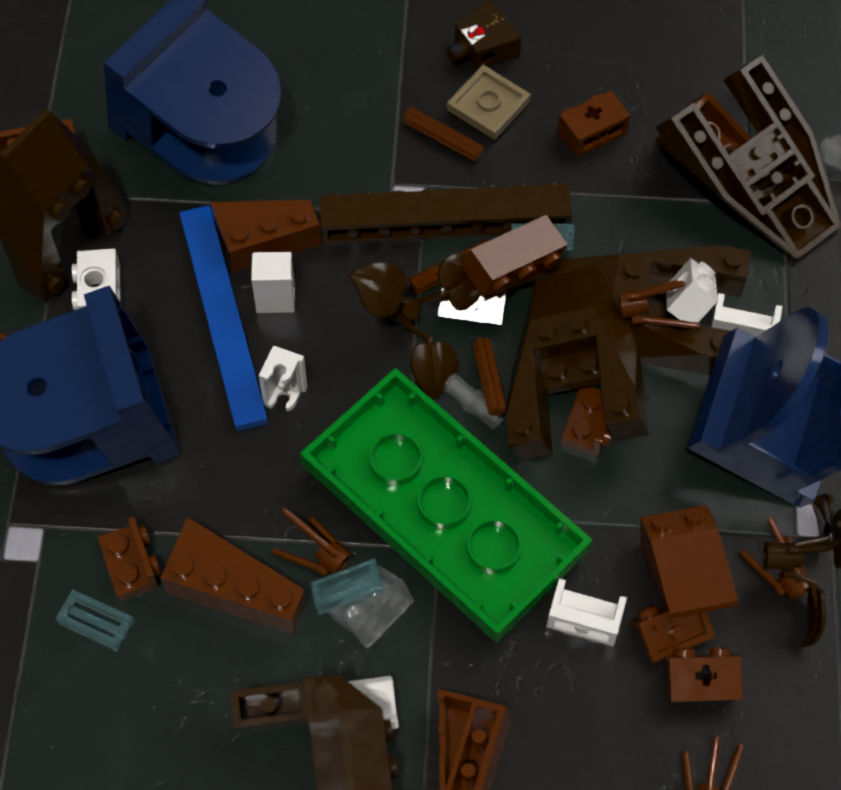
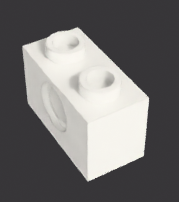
(95, 268)
(698, 294)

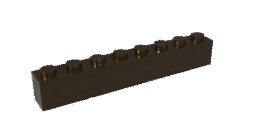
(439, 212)

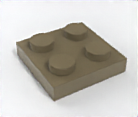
(488, 102)

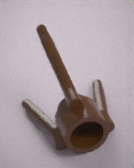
(636, 303)
(331, 554)
(789, 586)
(710, 785)

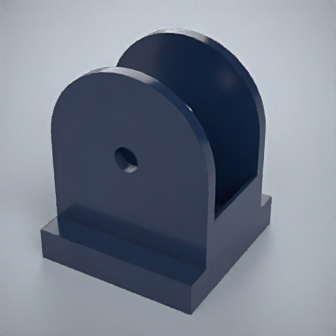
(195, 94)
(81, 395)
(775, 408)

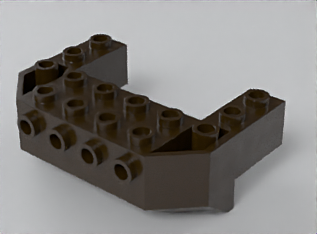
(343, 726)

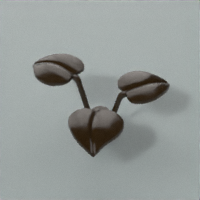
(380, 294)
(789, 556)

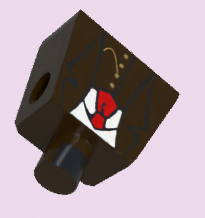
(485, 38)

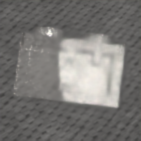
(375, 613)

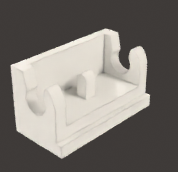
(282, 375)

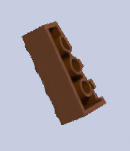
(229, 580)

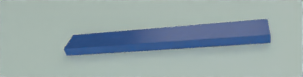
(223, 319)

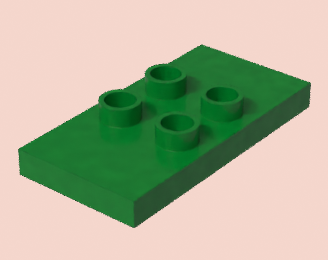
(446, 504)

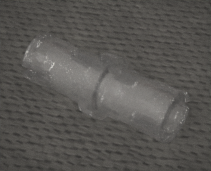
(472, 400)

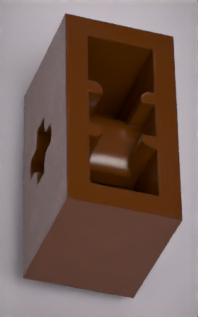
(593, 123)
(723, 683)

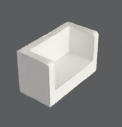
(273, 282)
(749, 322)
(585, 615)

